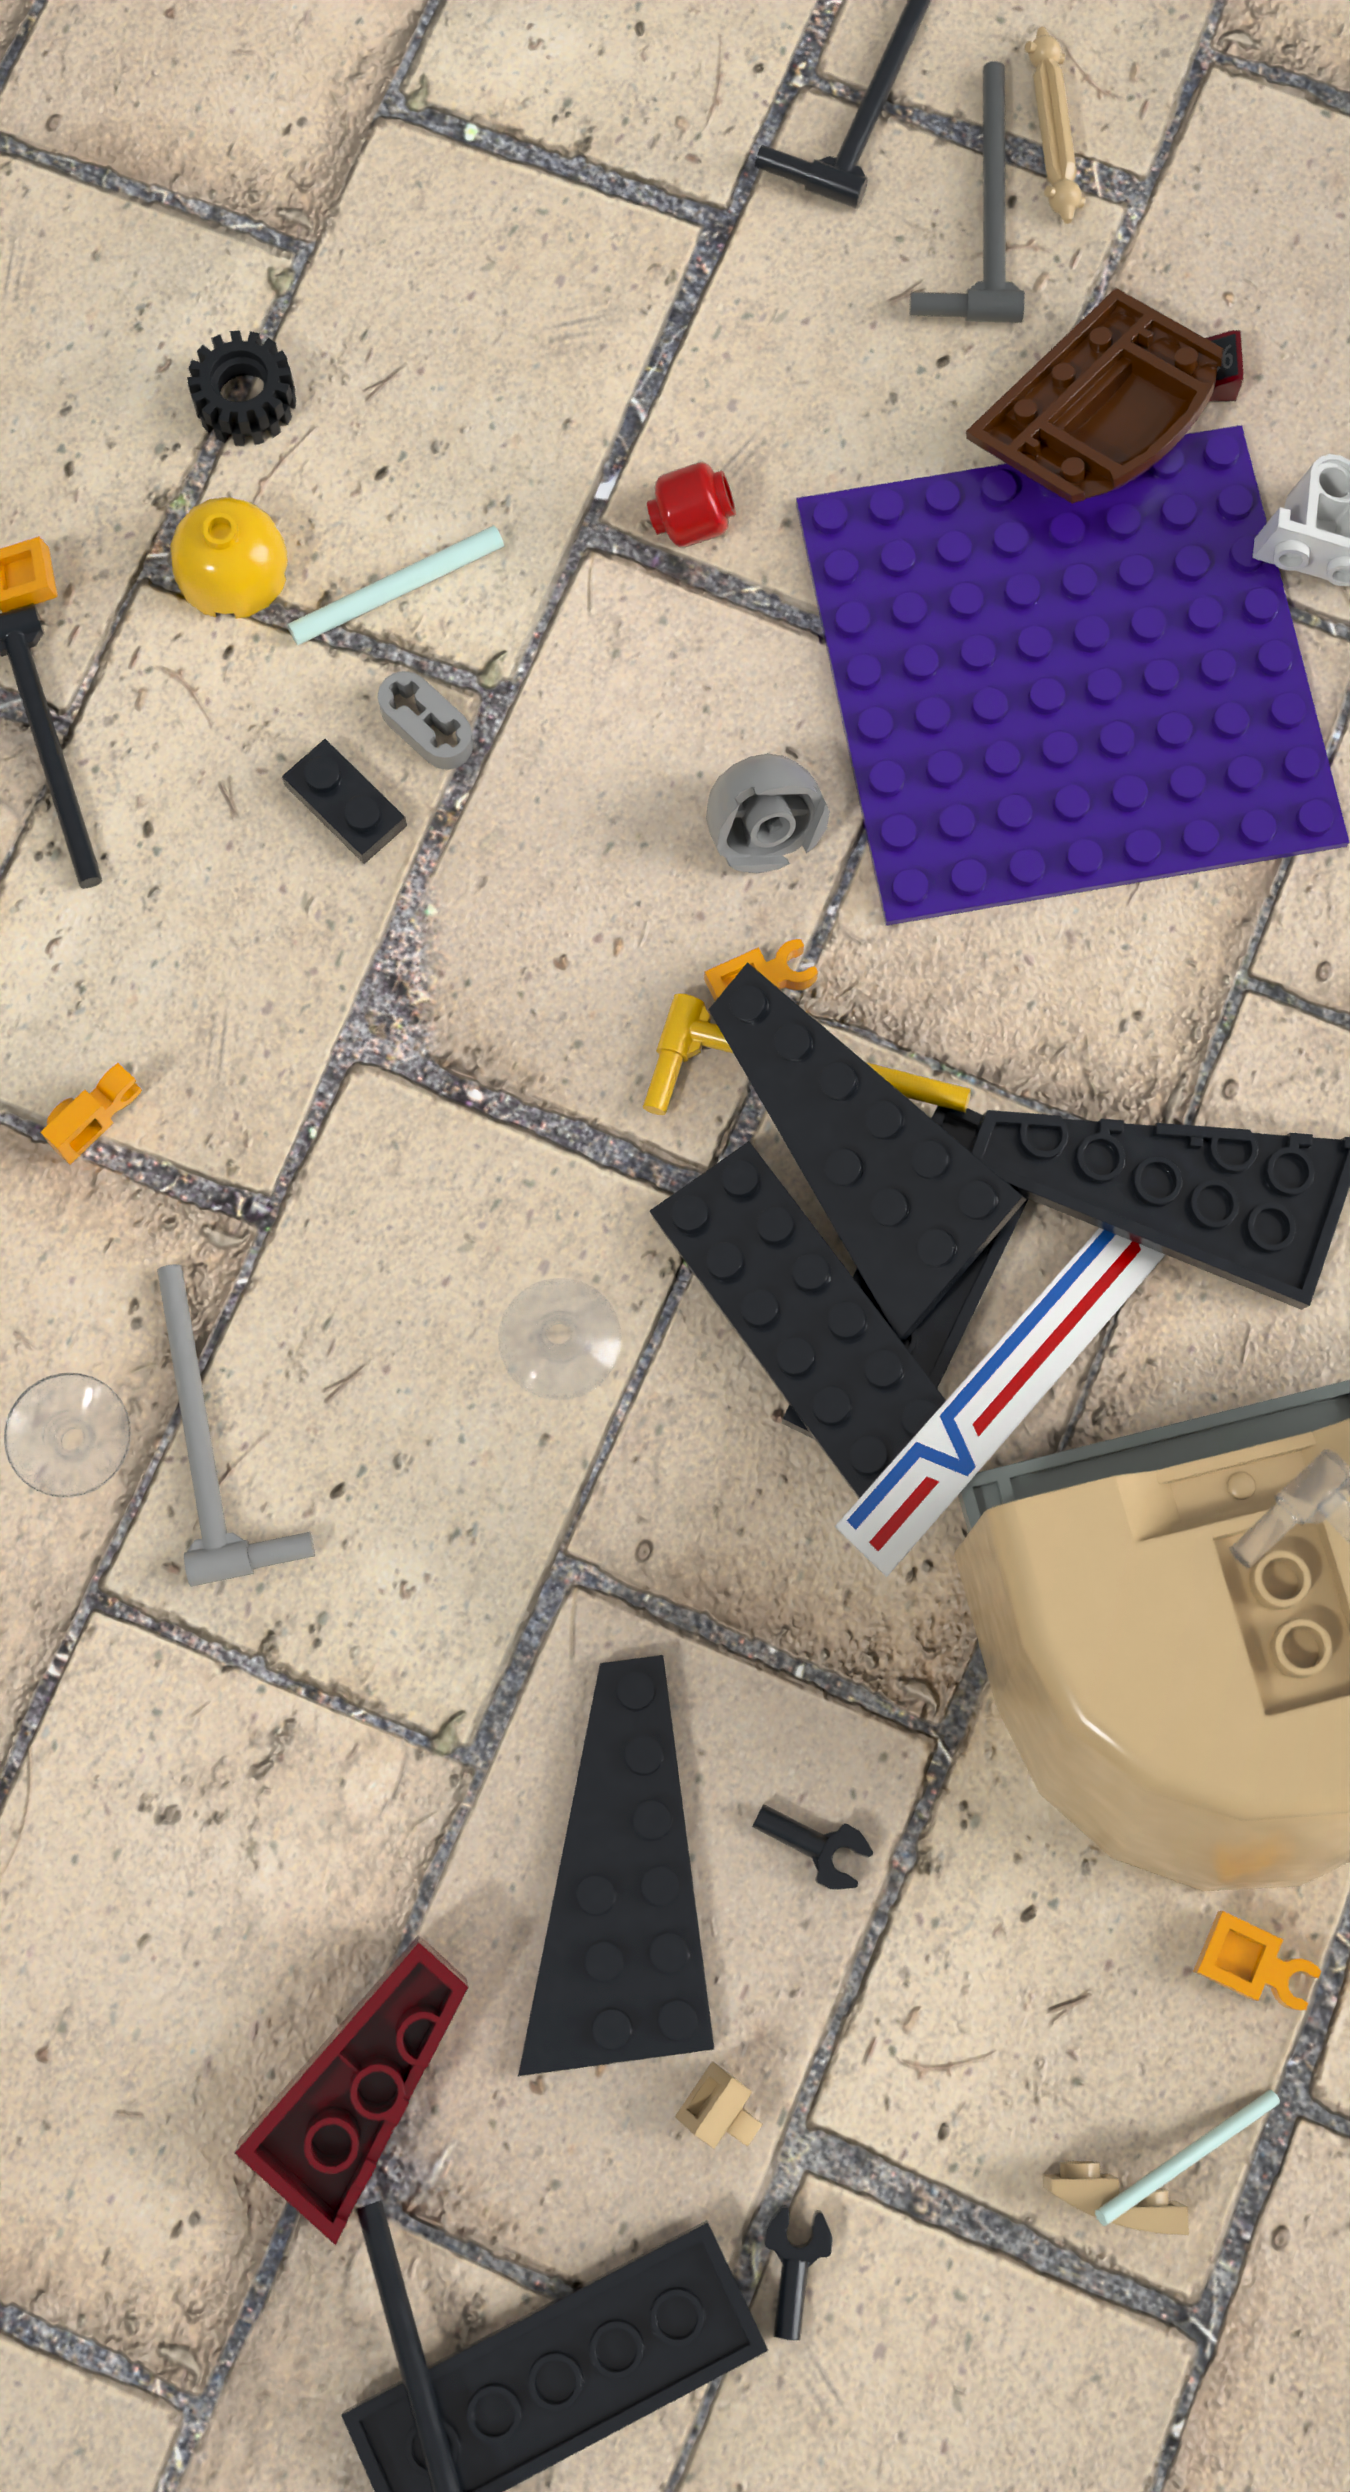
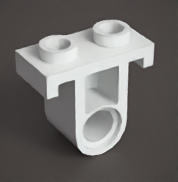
(1314, 525)

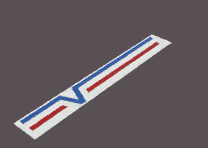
(995, 1398)

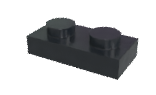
(344, 801)

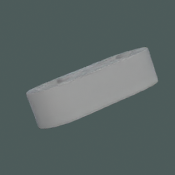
(417, 729)

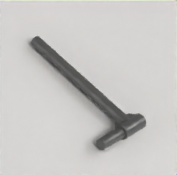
(993, 297)

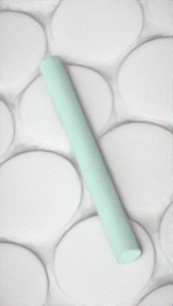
(395, 585)

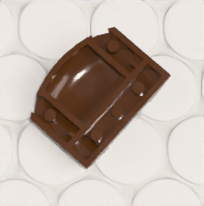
(1103, 401)

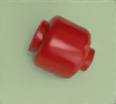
(691, 504)

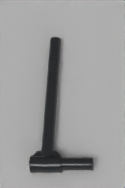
(840, 176)
(18, 633)
(408, 2348)

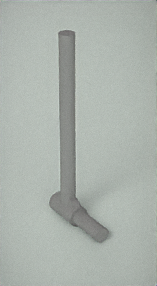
(218, 1553)

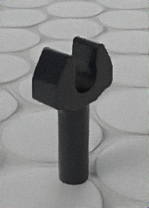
(815, 1845)
(794, 2270)

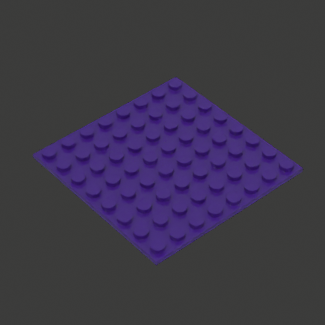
(1066, 683)

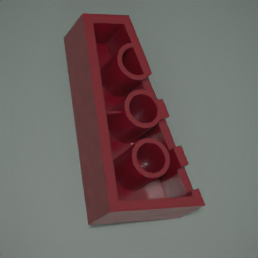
(344, 2103)

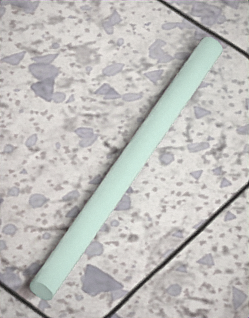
(1186, 2157)

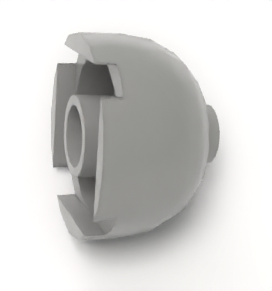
(764, 812)

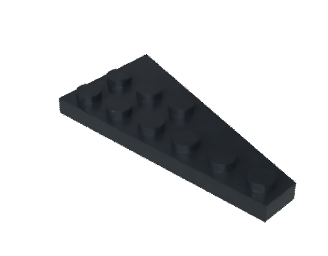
(884, 1171)
(1201, 1194)
(623, 1929)

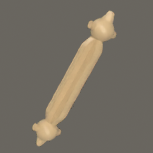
(1055, 127)

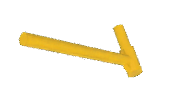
(690, 1029)

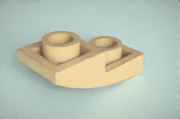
(1088, 2190)

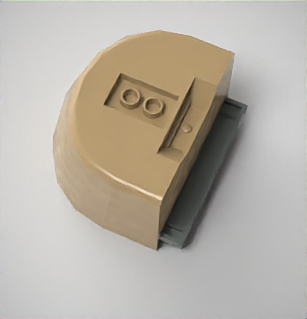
(1152, 1675)

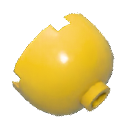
(228, 558)

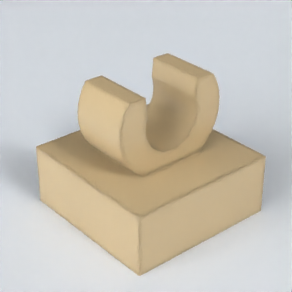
(717, 2108)

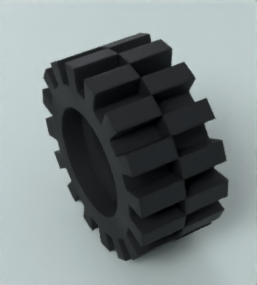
(236, 360)

